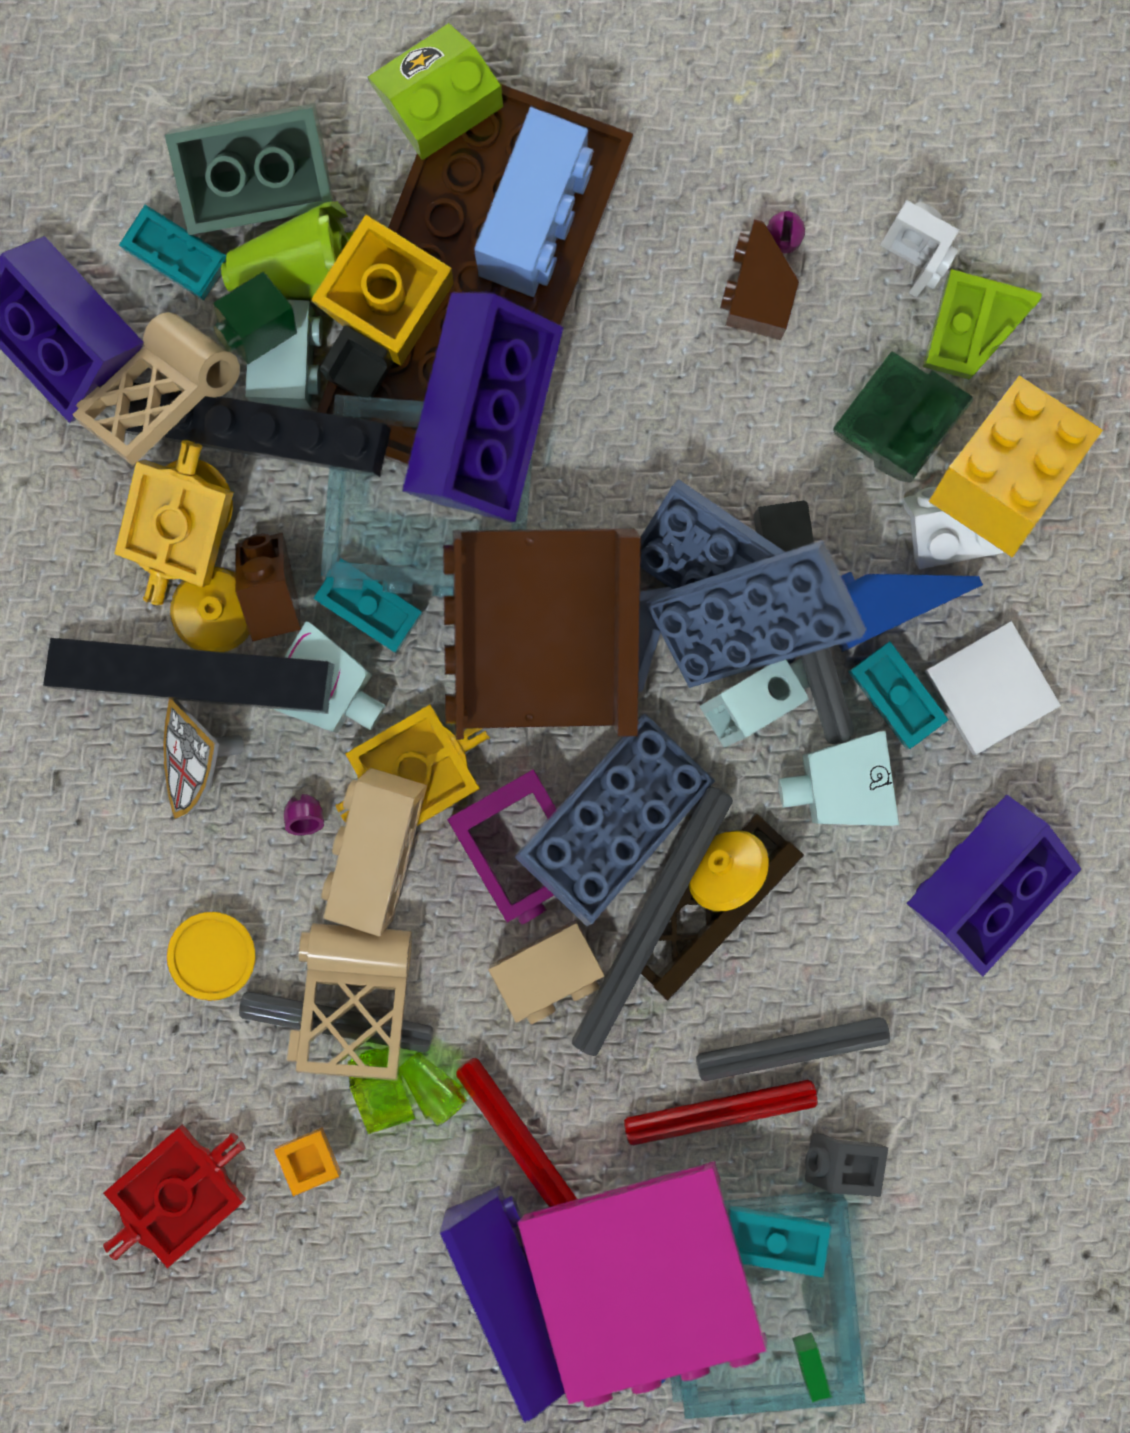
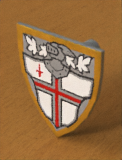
(191, 758)

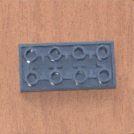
(697, 540)
(757, 615)
(614, 820)

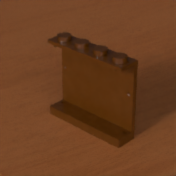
(543, 628)

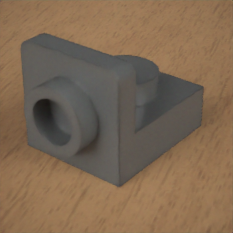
(846, 1166)

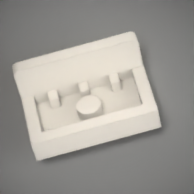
(923, 241)
(939, 537)

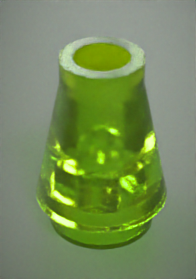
(433, 1089)

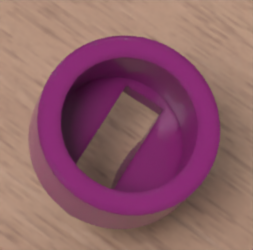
(797, 230)
(303, 815)

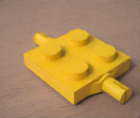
(173, 522)
(424, 753)

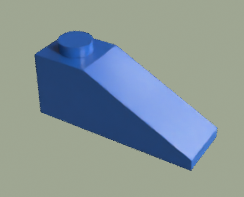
(897, 598)

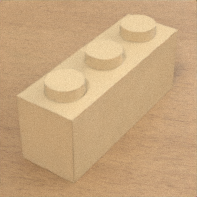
(372, 850)

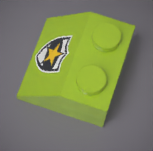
(438, 90)

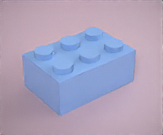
(534, 203)

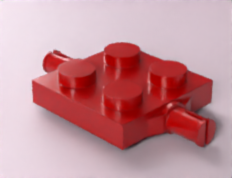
(174, 1196)

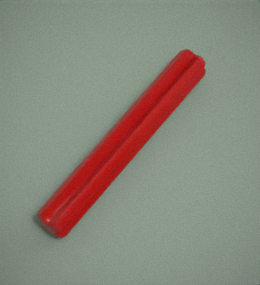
(720, 1112)
(514, 1133)

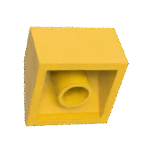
(384, 288)

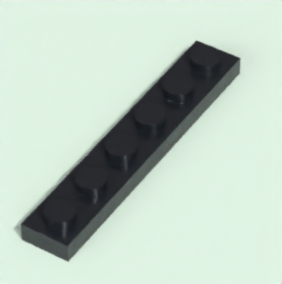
(279, 433)

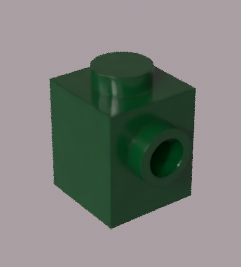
(254, 318)

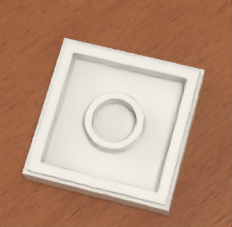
(992, 688)

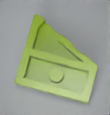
(974, 322)

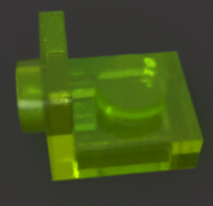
(379, 1100)

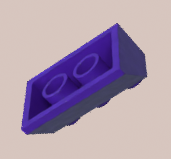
(59, 326)
(995, 884)

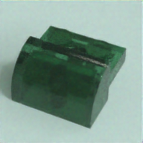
(902, 417)

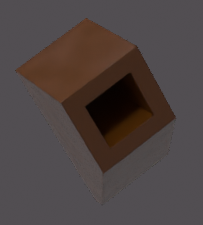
(764, 288)
(266, 586)

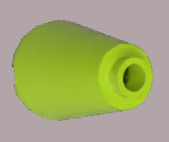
(292, 254)

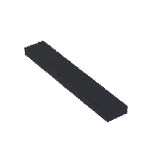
(189, 675)

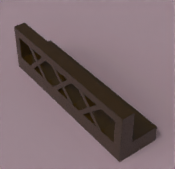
(722, 922)

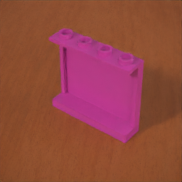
(642, 1285)

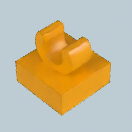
(307, 1161)

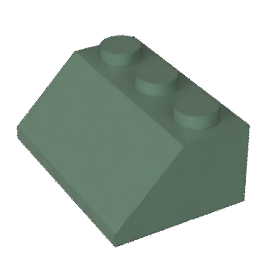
(250, 168)

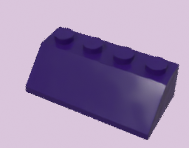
(483, 406)
(500, 1286)

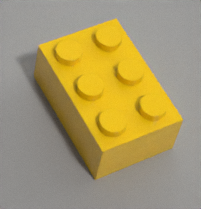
(1015, 465)

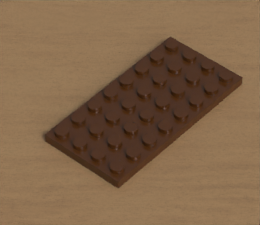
(444, 216)

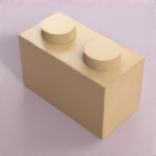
(547, 973)

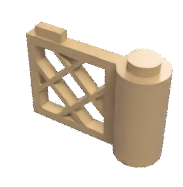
(179, 361)
(352, 959)

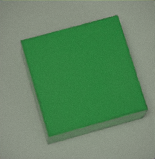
(811, 1367)

